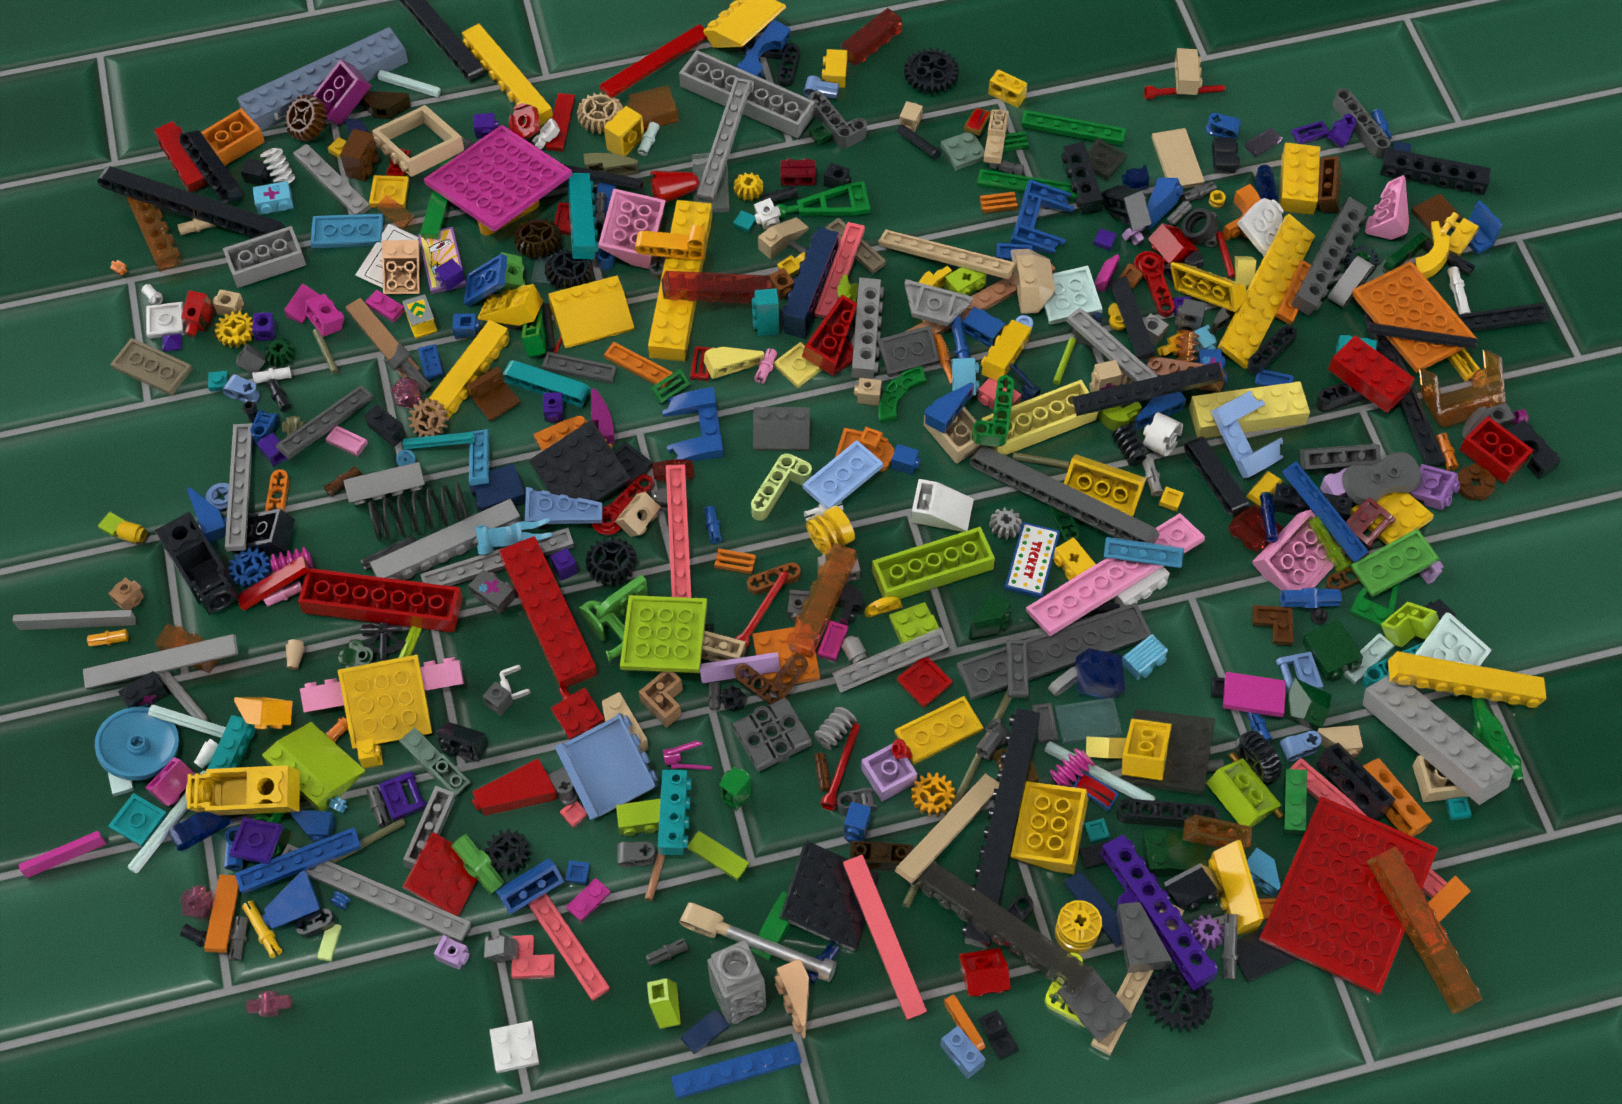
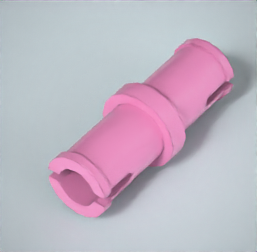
(765, 366)
(283, 593)

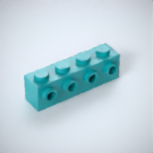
(232, 744)
(673, 812)

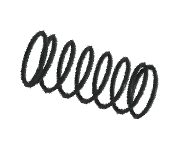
(414, 521)

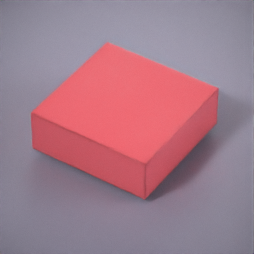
(574, 814)

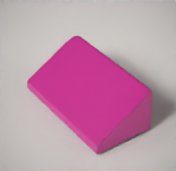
(1106, 273)
(296, 308)

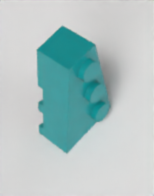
(765, 312)

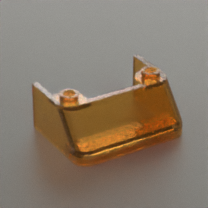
(1460, 404)

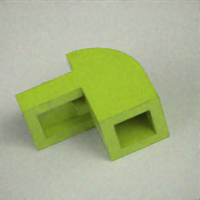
(1117, 416)

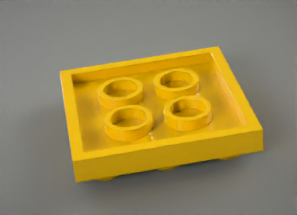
(1406, 511)

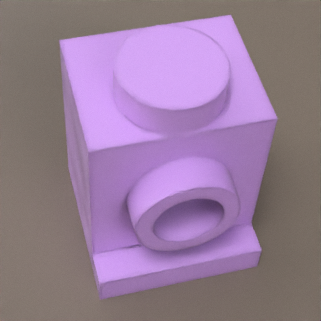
(454, 960)

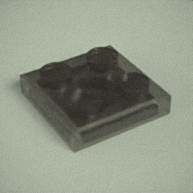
(1105, 158)

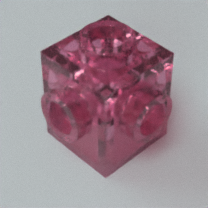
(406, 393)
(196, 902)

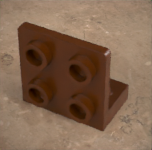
(492, 394)

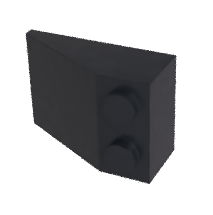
(269, 532)

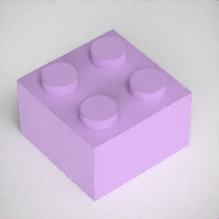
(887, 773)

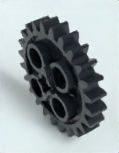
(931, 71)
(1196, 1008)

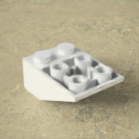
(941, 506)

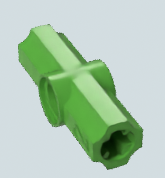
(477, 863)

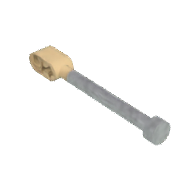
(710, 923)

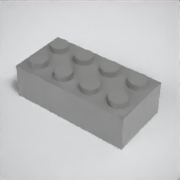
(264, 256)
(384, 482)

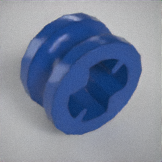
(340, 900)

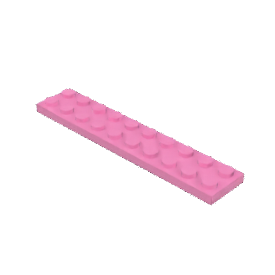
(1106, 580)

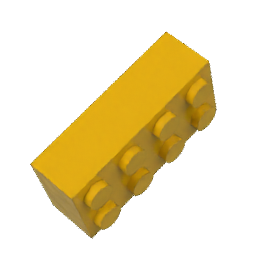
(1299, 178)

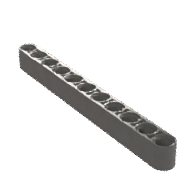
(1062, 496)

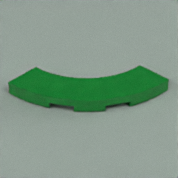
(896, 390)

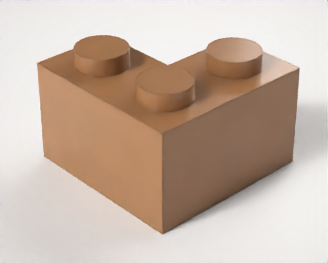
(659, 696)

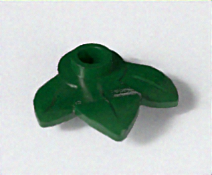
(353, 655)

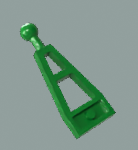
(857, 196)
(1372, 612)

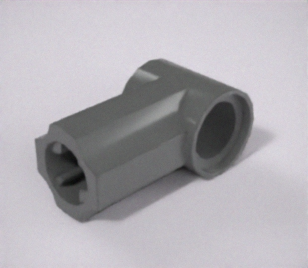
(993, 738)

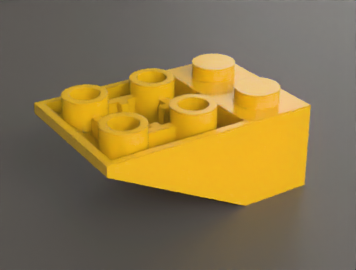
(512, 306)

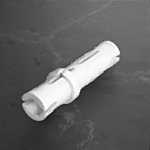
(1457, 286)

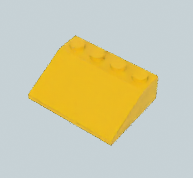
(741, 22)
(591, 311)
(1050, 826)

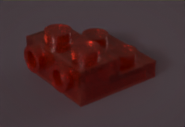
(1250, 528)

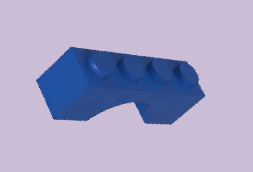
(774, 37)

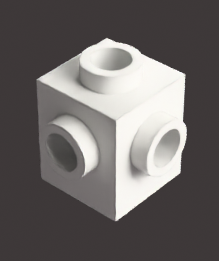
(767, 214)

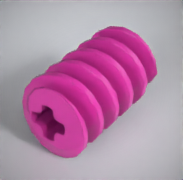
(278, 563)
(1071, 768)

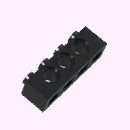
(1078, 154)
(1288, 501)
(1355, 781)

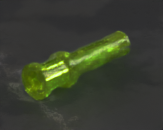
(1333, 551)

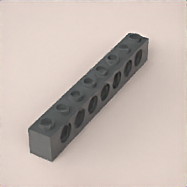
(1329, 255)

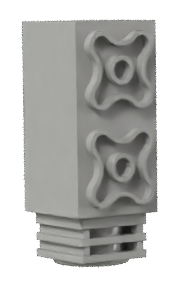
(737, 982)

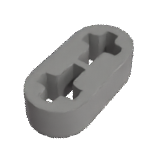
(1063, 682)

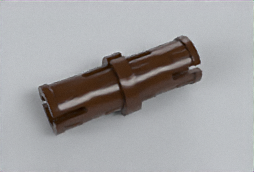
(338, 483)

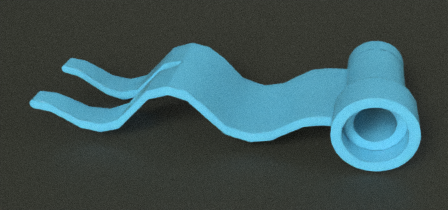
(506, 535)

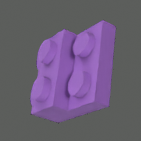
(1436, 487)

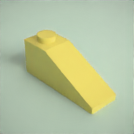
(728, 360)

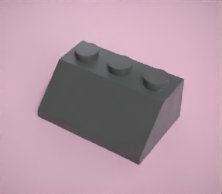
(781, 428)

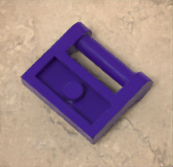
(396, 799)

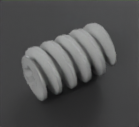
(834, 726)

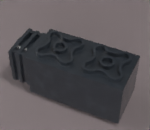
(197, 563)

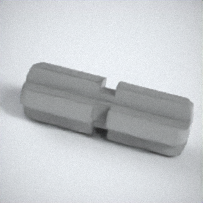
(1178, 214)

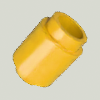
(131, 532)

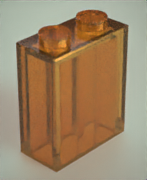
(655, 106)

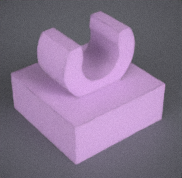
(1136, 236)
(1431, 572)

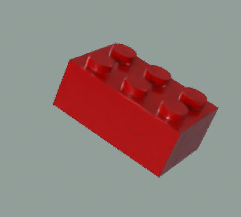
(1496, 449)

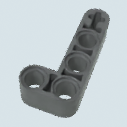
(844, 133)

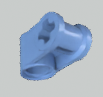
(241, 389)
(1298, 747)

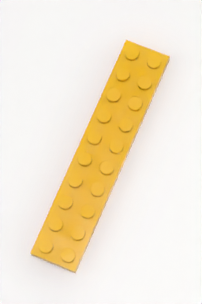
(1266, 291)

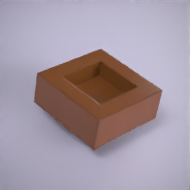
(1133, 275)

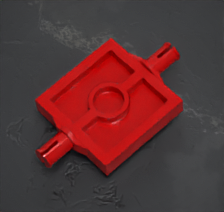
(577, 713)

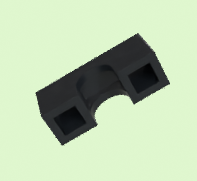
(1544, 458)

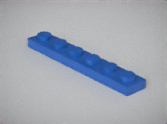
(1325, 511)
(298, 860)
(736, 1070)

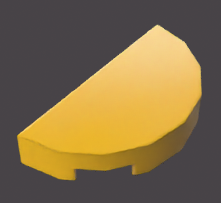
(882, 606)

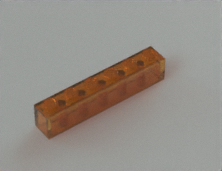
(822, 600)

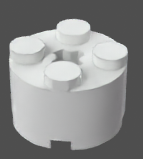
(1162, 434)

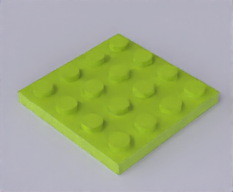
(663, 634)

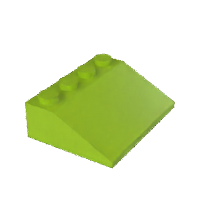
(322, 764)

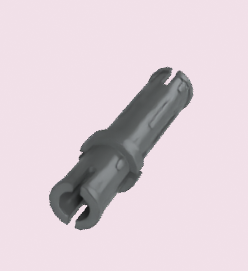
(1230, 946)

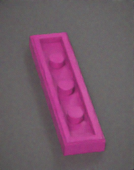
(62, 854)

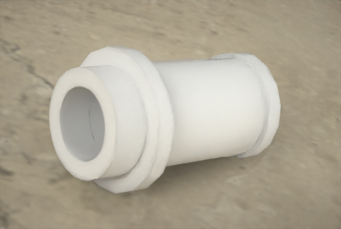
(154, 297)

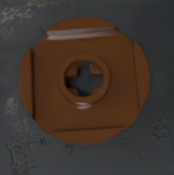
(1482, 476)

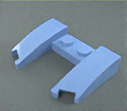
(1245, 459)

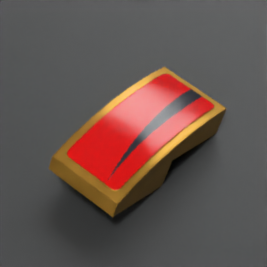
(977, 121)

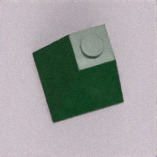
(1307, 704)

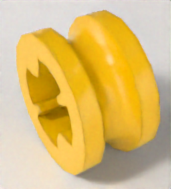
(1219, 202)

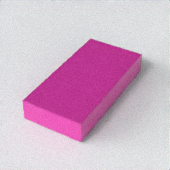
(832, 641)

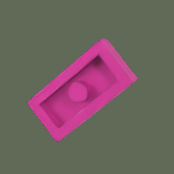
(385, 306)
(588, 900)

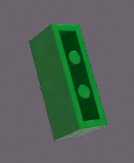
(1295, 802)

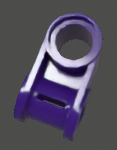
(1342, 130)

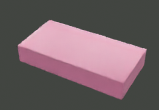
(346, 441)

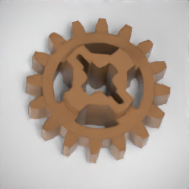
(431, 420)

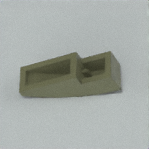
(611, 163)

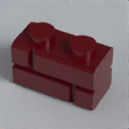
(797, 172)

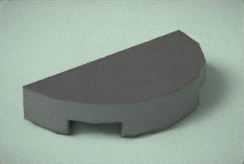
(1474, 420)

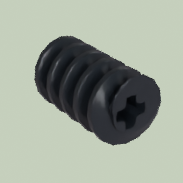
(1129, 444)

